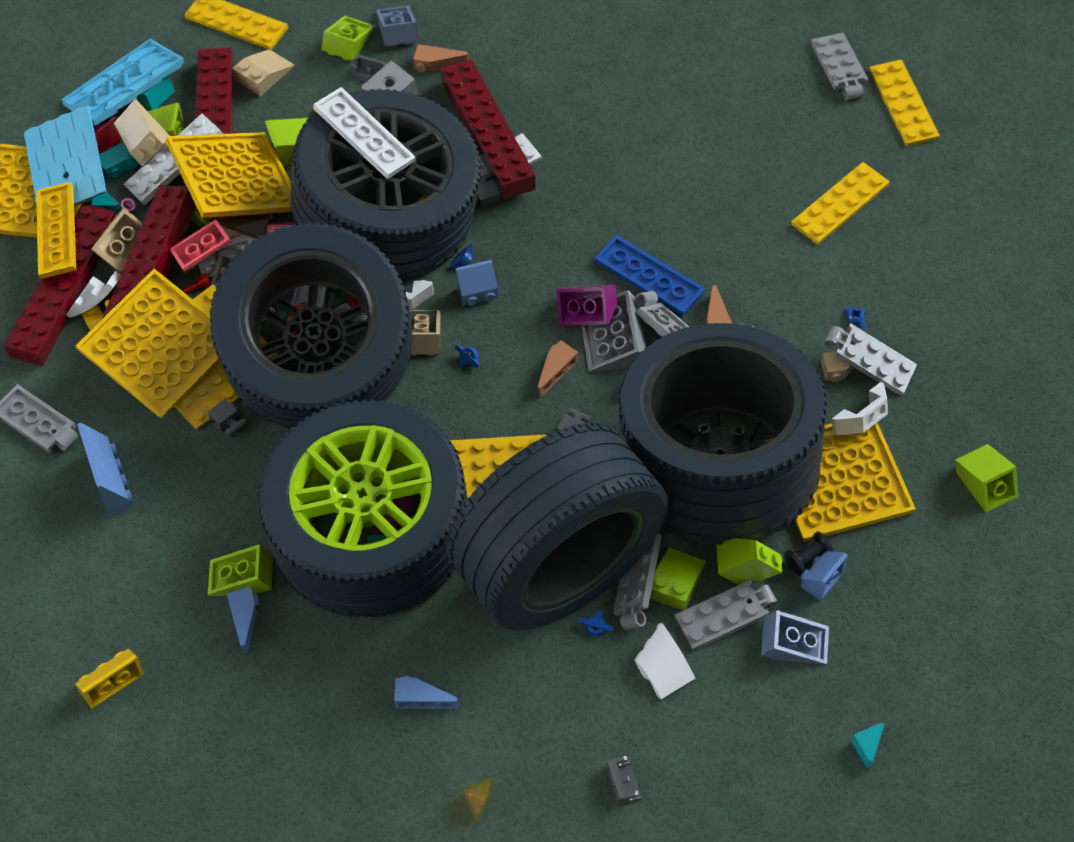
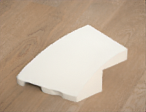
(92, 295)
(663, 663)

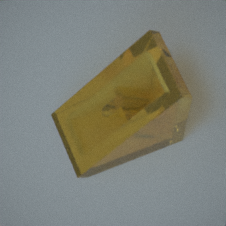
(477, 796)

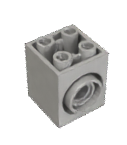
(391, 78)

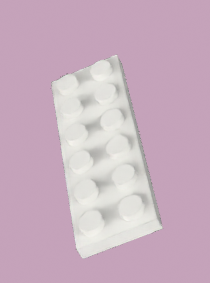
(364, 133)
(162, 167)

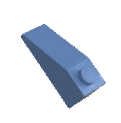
(244, 613)
(416, 694)

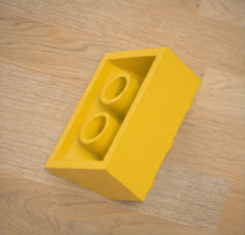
(109, 678)

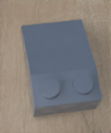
(397, 26)
(794, 639)

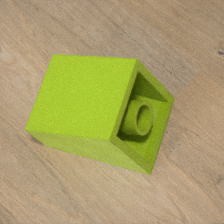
(169, 118)
(284, 136)
(988, 477)
(747, 560)

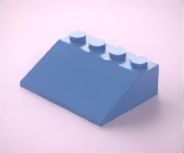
(106, 470)

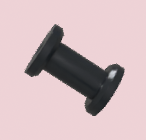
(799, 559)

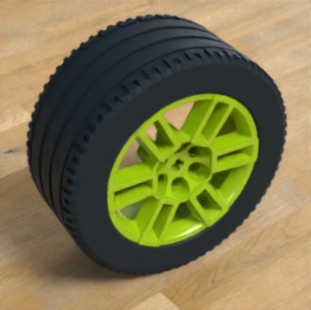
(326, 458)

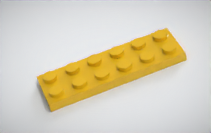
(237, 22)
(904, 103)
(840, 203)
(56, 230)

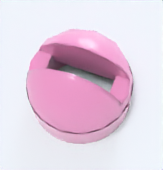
(129, 203)

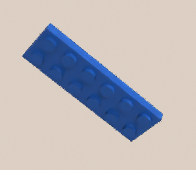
(649, 275)

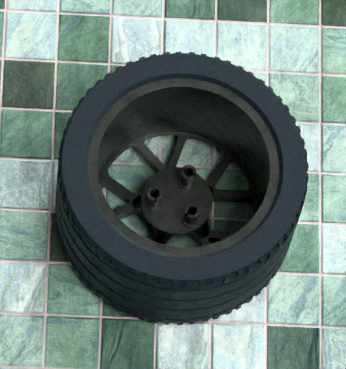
(724, 481)

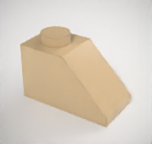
(834, 368)

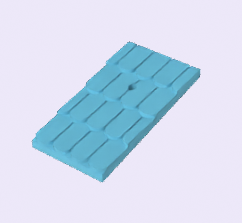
(124, 80)
(66, 152)

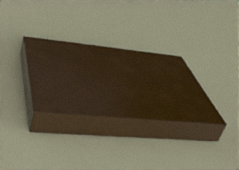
(249, 225)

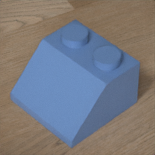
(476, 283)
(824, 573)

